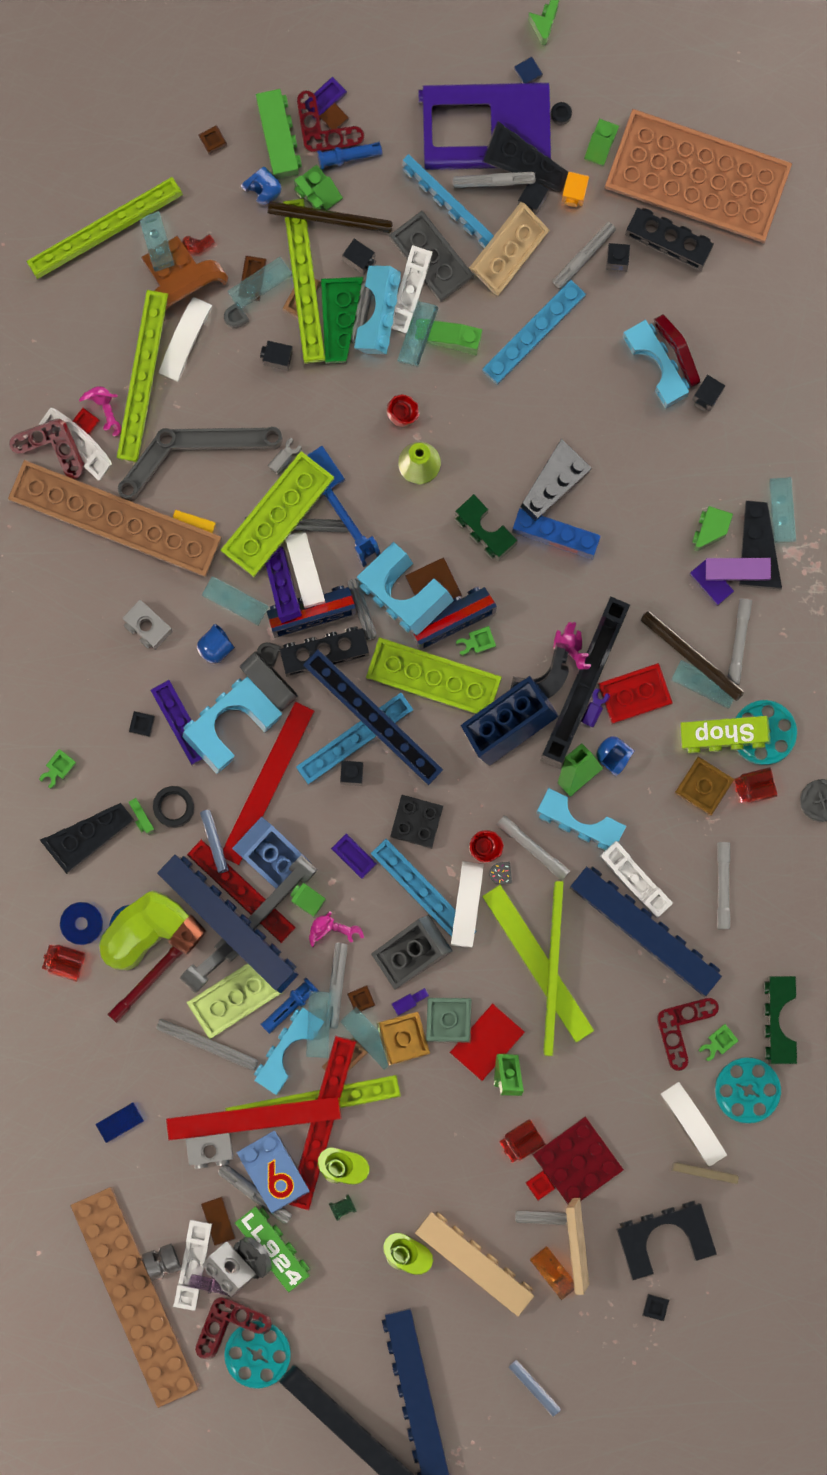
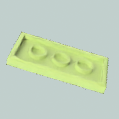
(231, 1000)

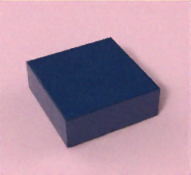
(528, 71)

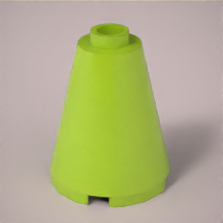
(419, 463)

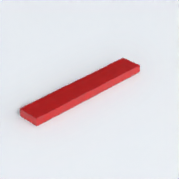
(240, 891)

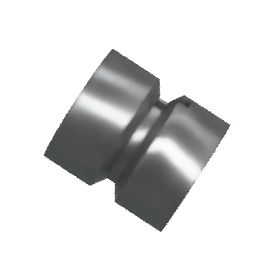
(160, 1262)

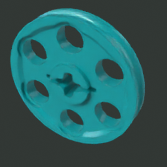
(776, 734)
(757, 1084)
(256, 1366)

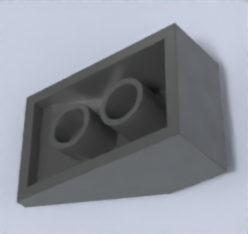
(411, 951)

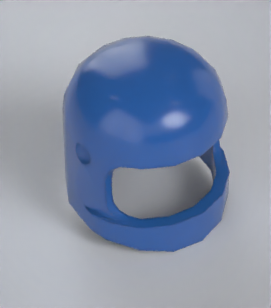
(264, 185)
(214, 645)
(614, 754)

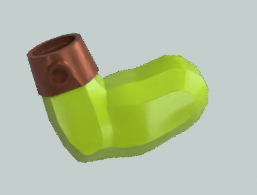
(142, 927)

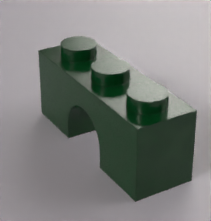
(496, 543)

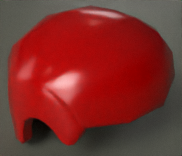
(402, 410)
(486, 846)

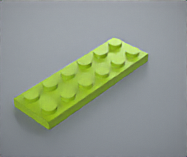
(277, 514)
(432, 677)

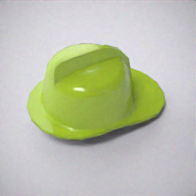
(343, 1166)
(407, 1254)

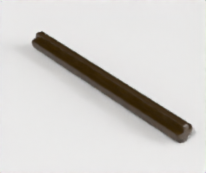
(330, 217)
(692, 656)

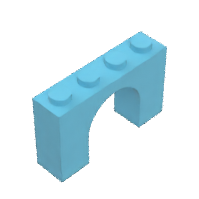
(413, 612)
(243, 697)

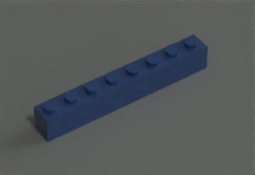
(373, 717)
(228, 923)
(645, 931)
(416, 1393)

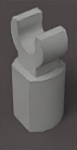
(283, 457)

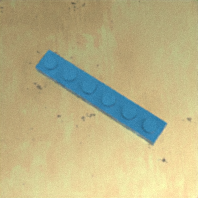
(443, 197)
(533, 332)
(349, 741)
(416, 885)

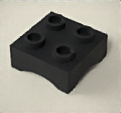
(416, 821)

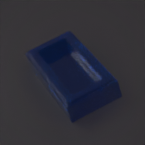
(119, 1122)

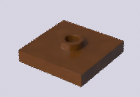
(436, 570)

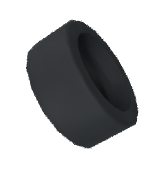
(171, 822)

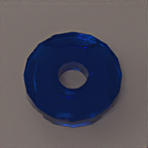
(68, 923)

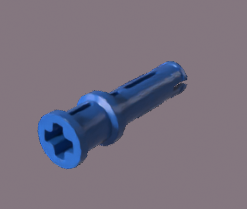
(339, 156)
(296, 999)

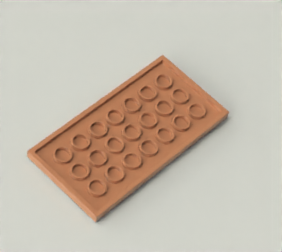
(698, 175)

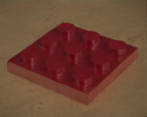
(578, 1161)

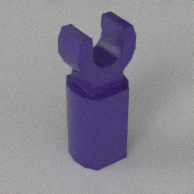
(594, 709)
(409, 1001)

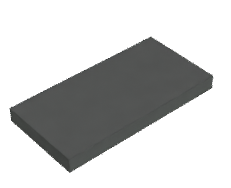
(446, 268)

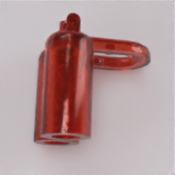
(756, 786)
(63, 962)
(522, 1141)

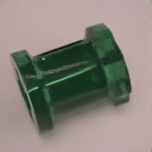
(342, 1207)

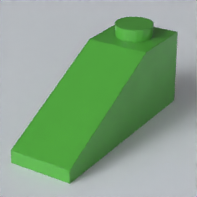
(455, 336)

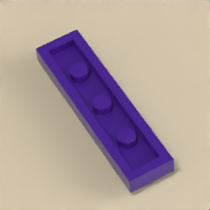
(283, 586)
(175, 715)

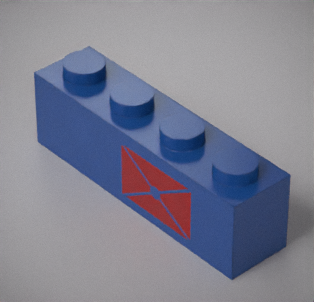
(556, 534)

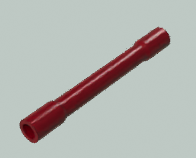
(125, 1004)

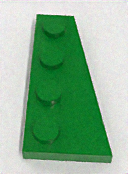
(339, 308)

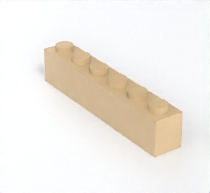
(475, 1264)

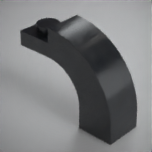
(555, 676)

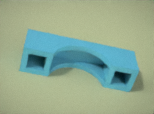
(375, 334)
(642, 340)
(555, 808)
(273, 1074)

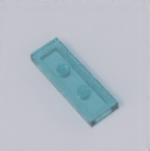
(157, 241)
(259, 283)
(417, 334)
(782, 510)
(235, 601)
(698, 682)
(318, 1024)
(366, 1035)

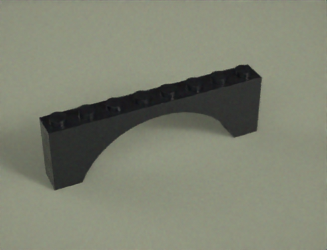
(585, 683)

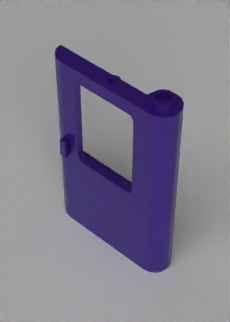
(518, 106)

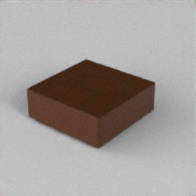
(334, 117)
(212, 139)
(361, 998)

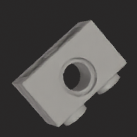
(140, 613)
(196, 1148)
(228, 1258)

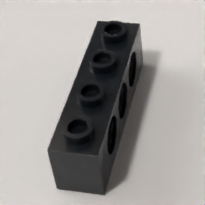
(675, 249)
(355, 636)

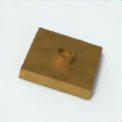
(704, 786)
(403, 1038)

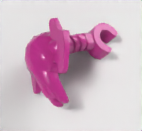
(102, 397)
(573, 644)
(324, 924)

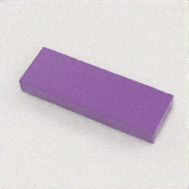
(738, 569)

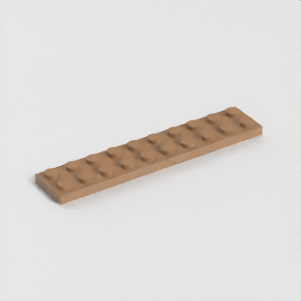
(114, 518)
(134, 1297)

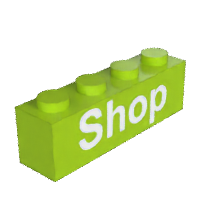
(725, 733)

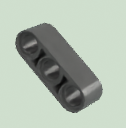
(268, 681)

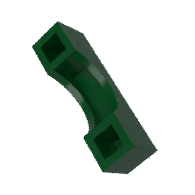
(780, 1048)

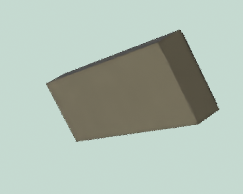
(707, 1173)

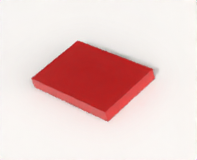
(635, 693)
(490, 1035)

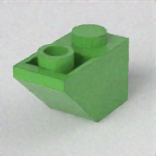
(713, 528)
(578, 769)
(307, 899)

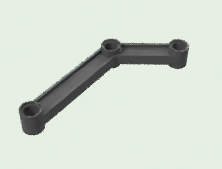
(193, 440)
(196, 977)

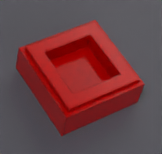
(86, 421)
(540, 1185)

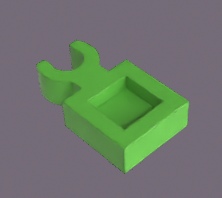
(304, 190)
(479, 640)
(59, 766)
(143, 821)
(720, 1040)

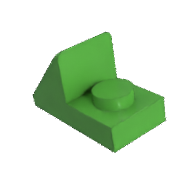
(543, 25)
(601, 142)
(322, 187)
(508, 1075)

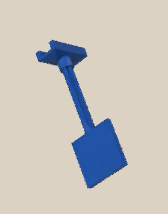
(364, 546)

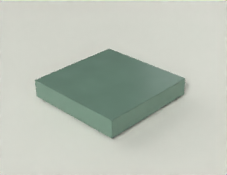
(449, 1020)

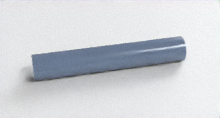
(214, 841)
(534, 1388)

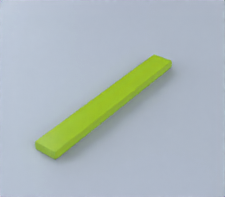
(104, 228)
(304, 287)
(142, 375)
(536, 961)
(553, 968)
(351, 1095)

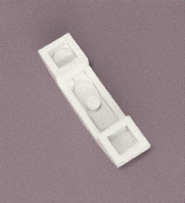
(411, 287)
(184, 338)
(91, 453)
(305, 569)
(636, 879)
(467, 904)
(694, 1124)
(194, 1257)

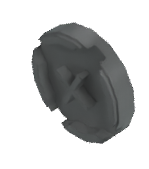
(814, 800)
(254, 1255)

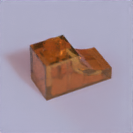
(553, 1272)

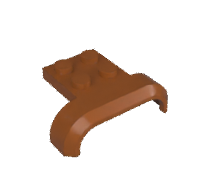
(185, 275)

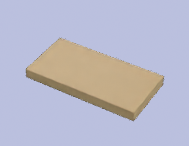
(509, 248)
(577, 1246)

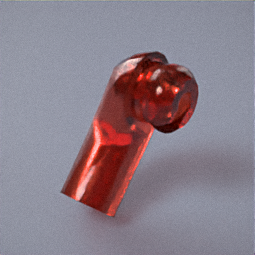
(196, 245)

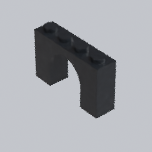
(634, 1236)

